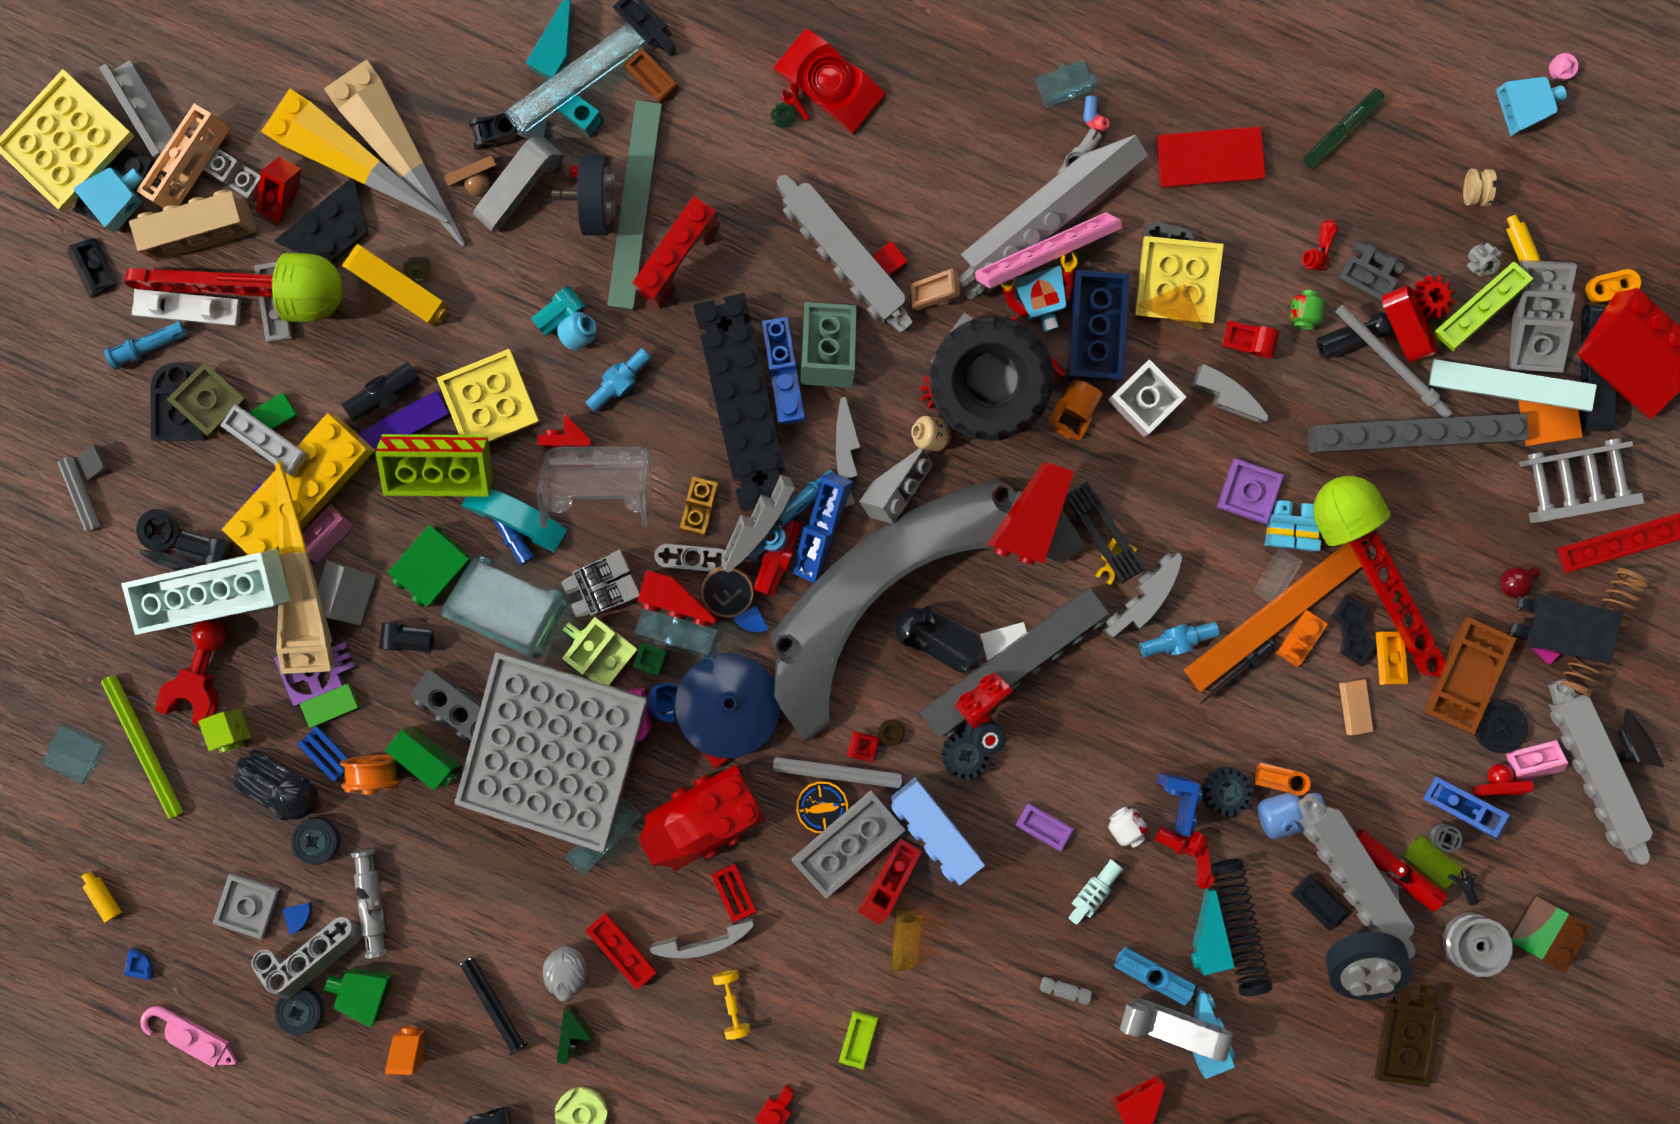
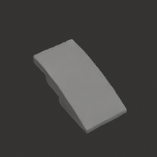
(1542, 317)

